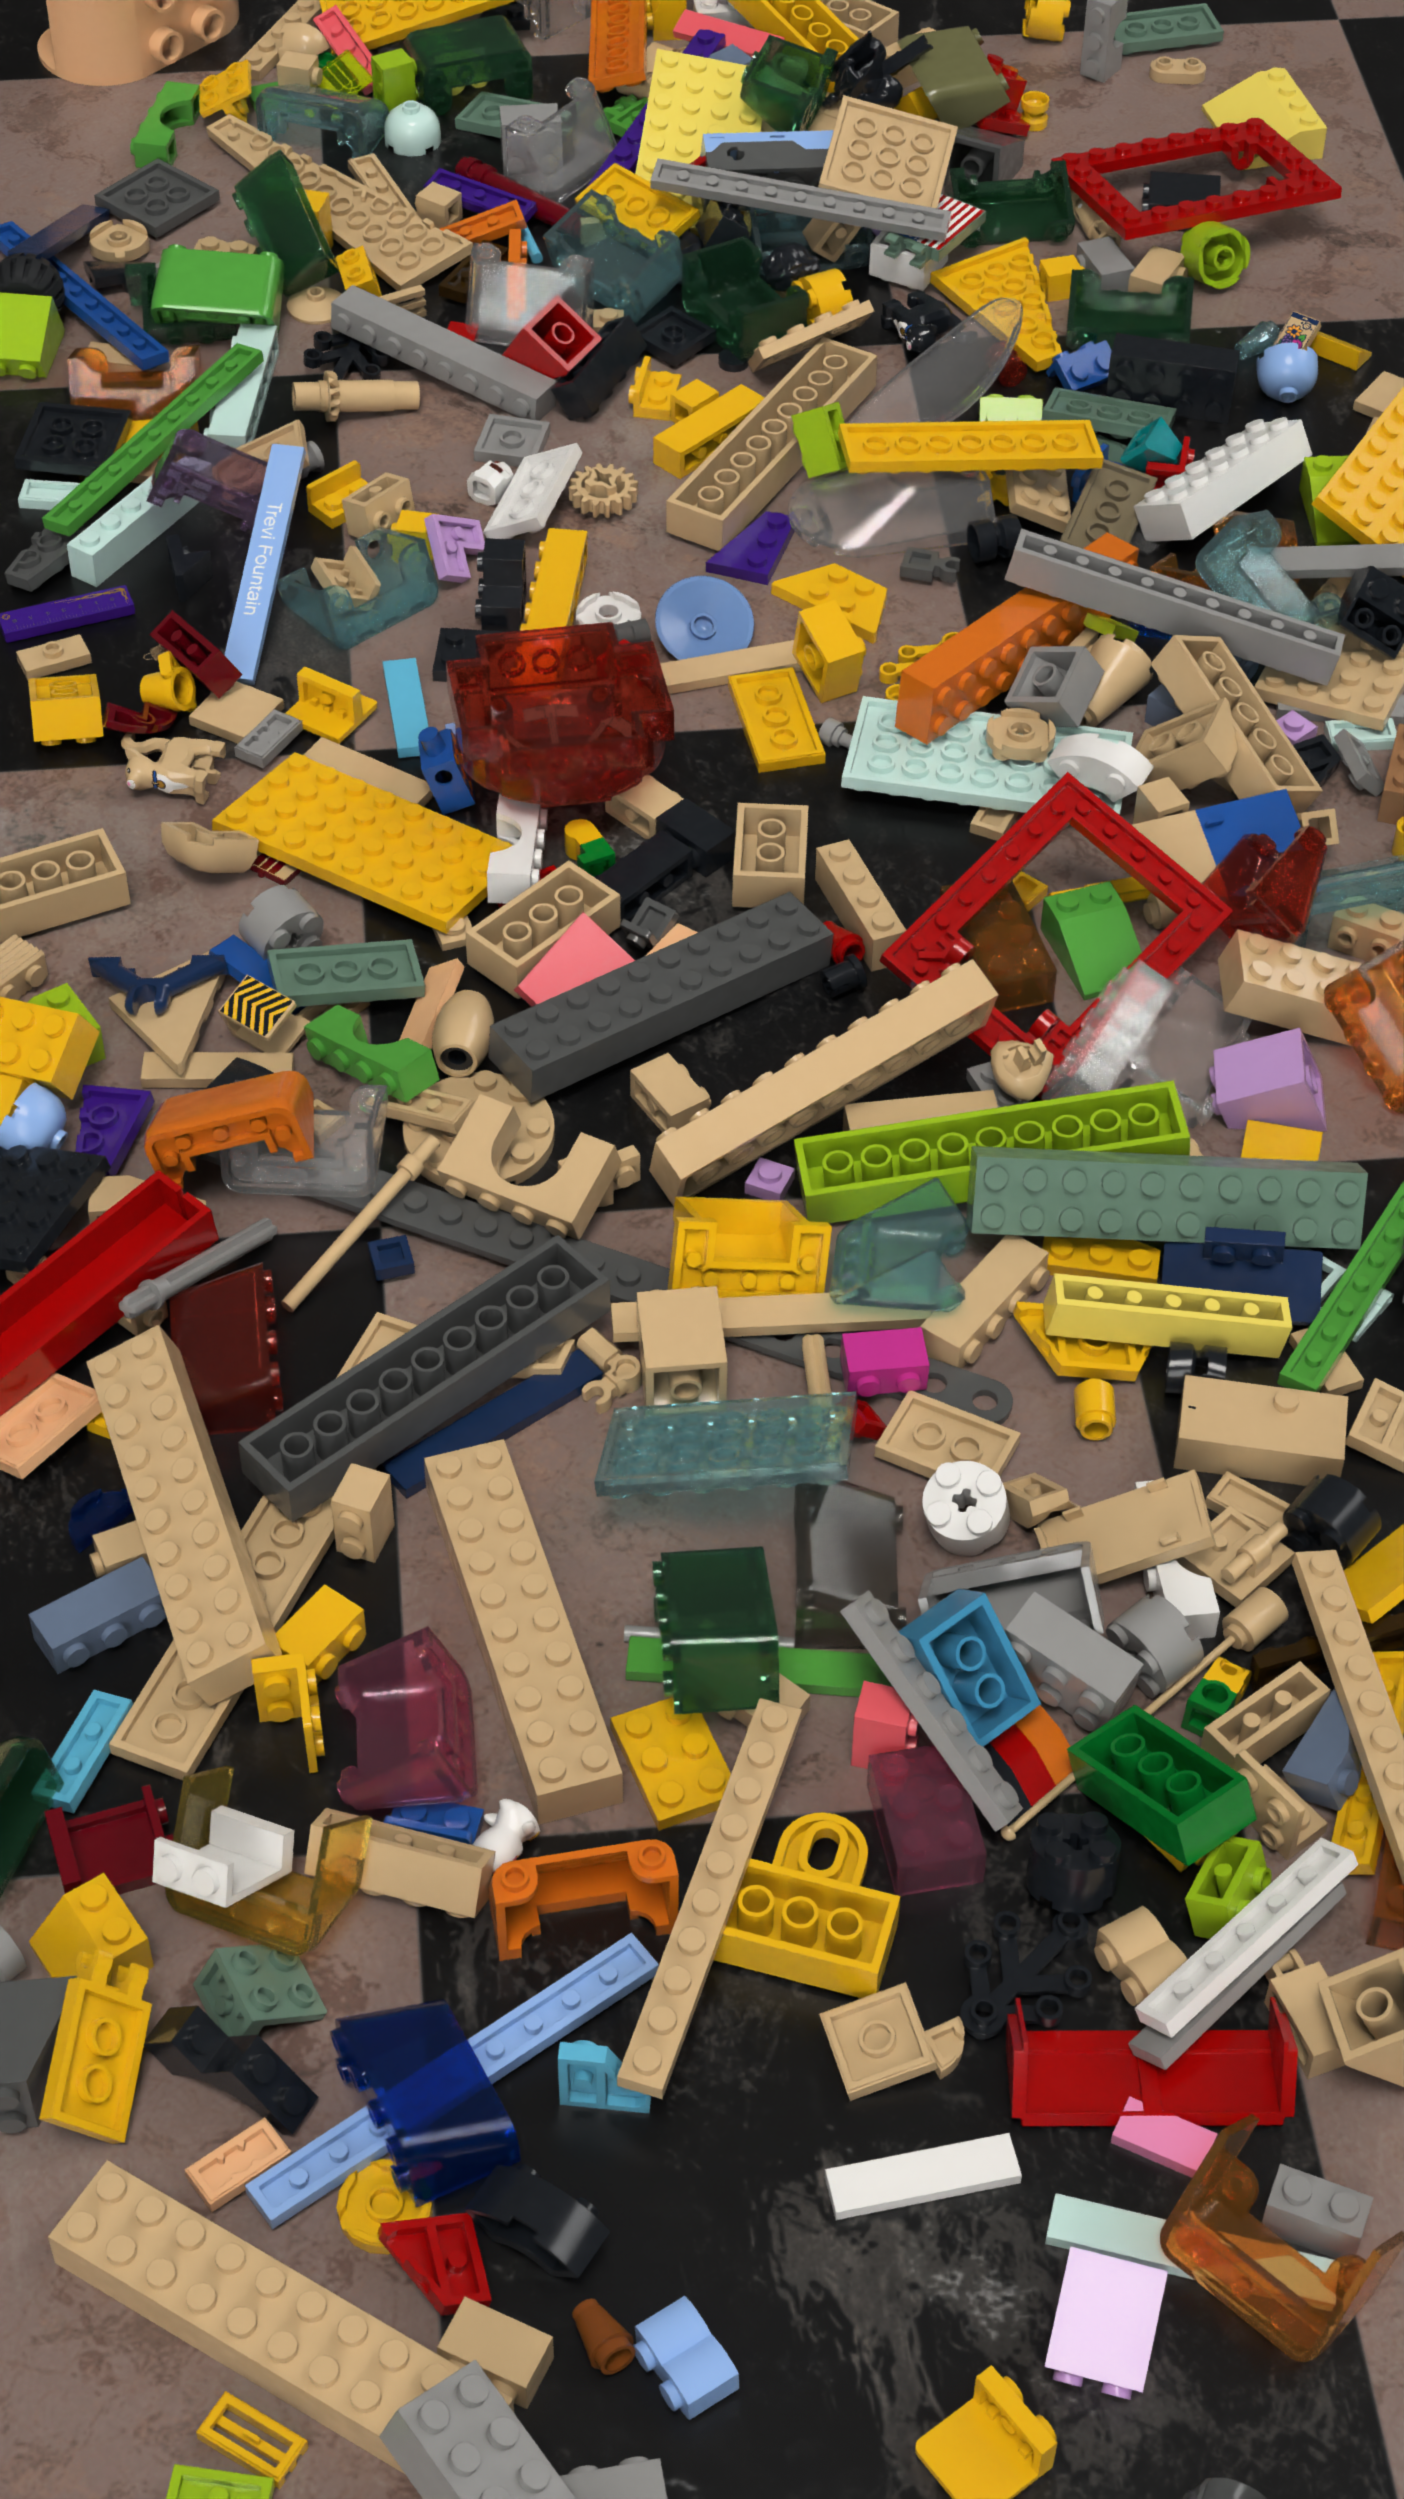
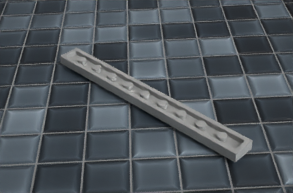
(801, 200)

